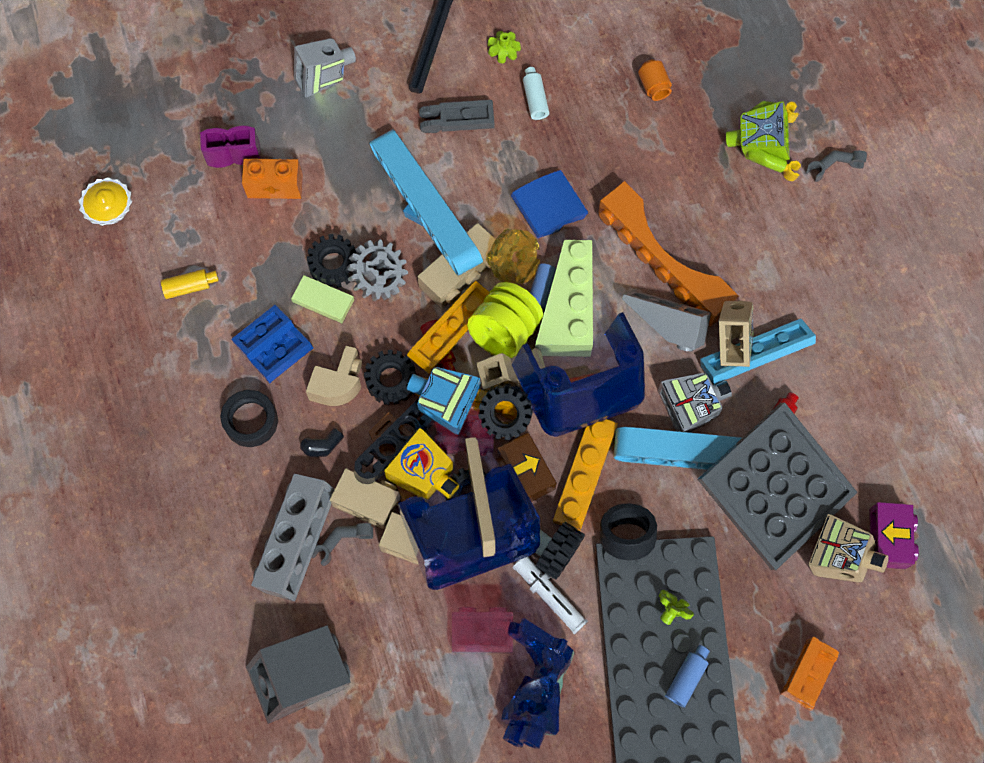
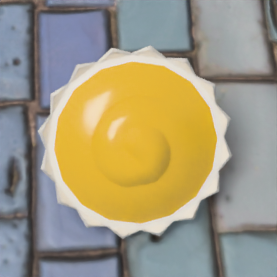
(105, 201)

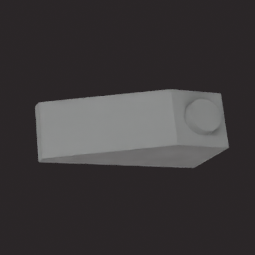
(672, 320)

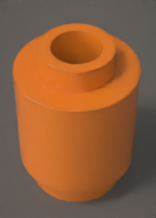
(655, 80)

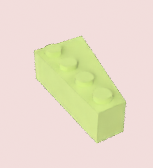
(569, 308)

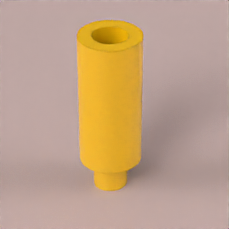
(188, 283)

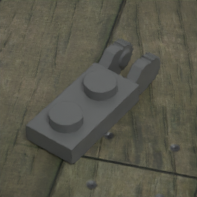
(458, 116)

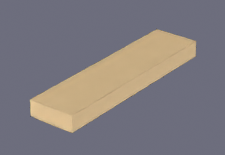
(480, 497)

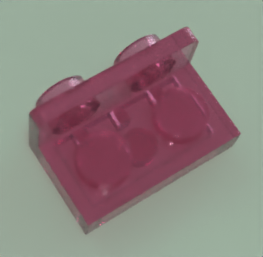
(452, 443)

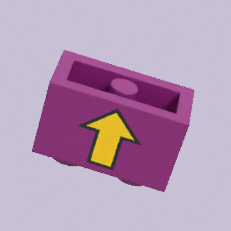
(894, 533)

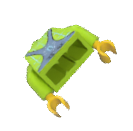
(766, 136)

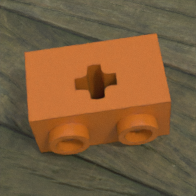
(272, 178)

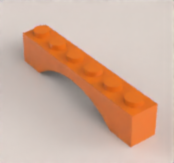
(625, 213)

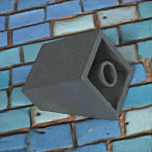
(297, 673)

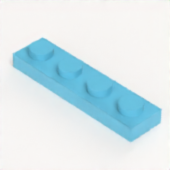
(765, 349)

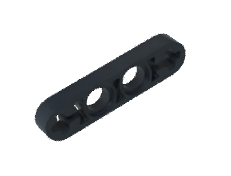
(393, 437)

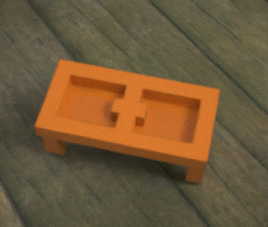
(810, 673)

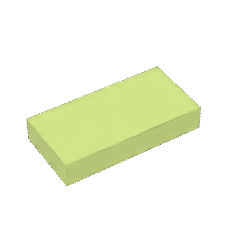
(322, 299)

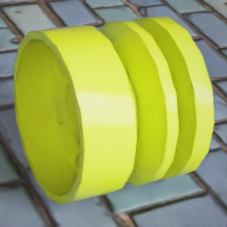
(505, 319)

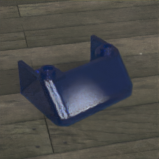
(569, 405)

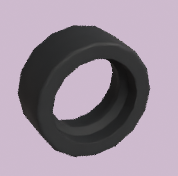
(238, 400)
(624, 548)

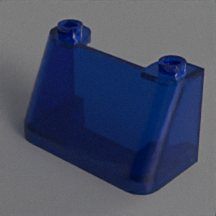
(448, 533)

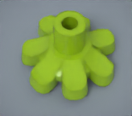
(503, 46)
(674, 608)

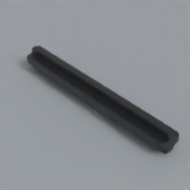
(429, 46)

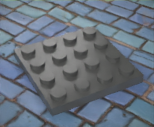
(777, 486)

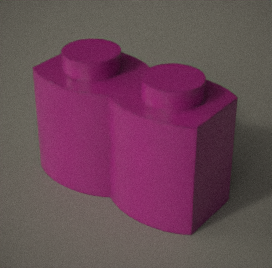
(229, 146)

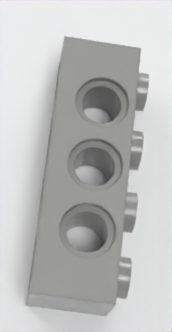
(297, 552)

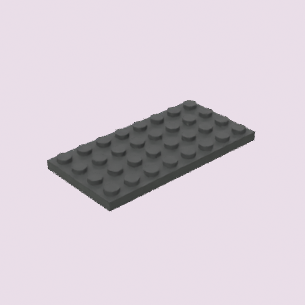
(648, 653)

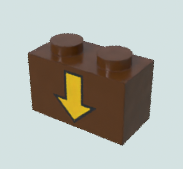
(528, 466)

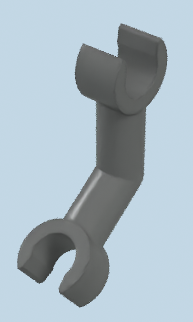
(855, 159)
(360, 531)

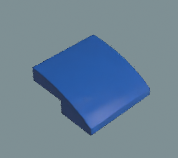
(549, 204)
(272, 343)

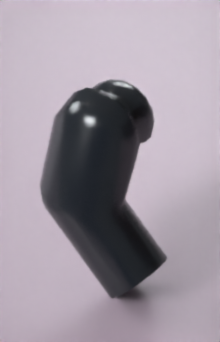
(321, 447)

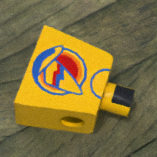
(422, 468)

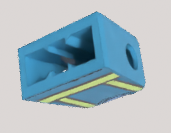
(445, 396)

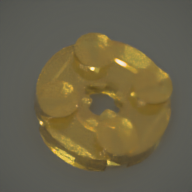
(501, 256)

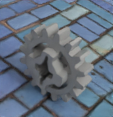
(385, 261)

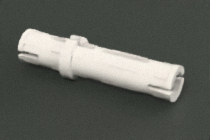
(550, 594)

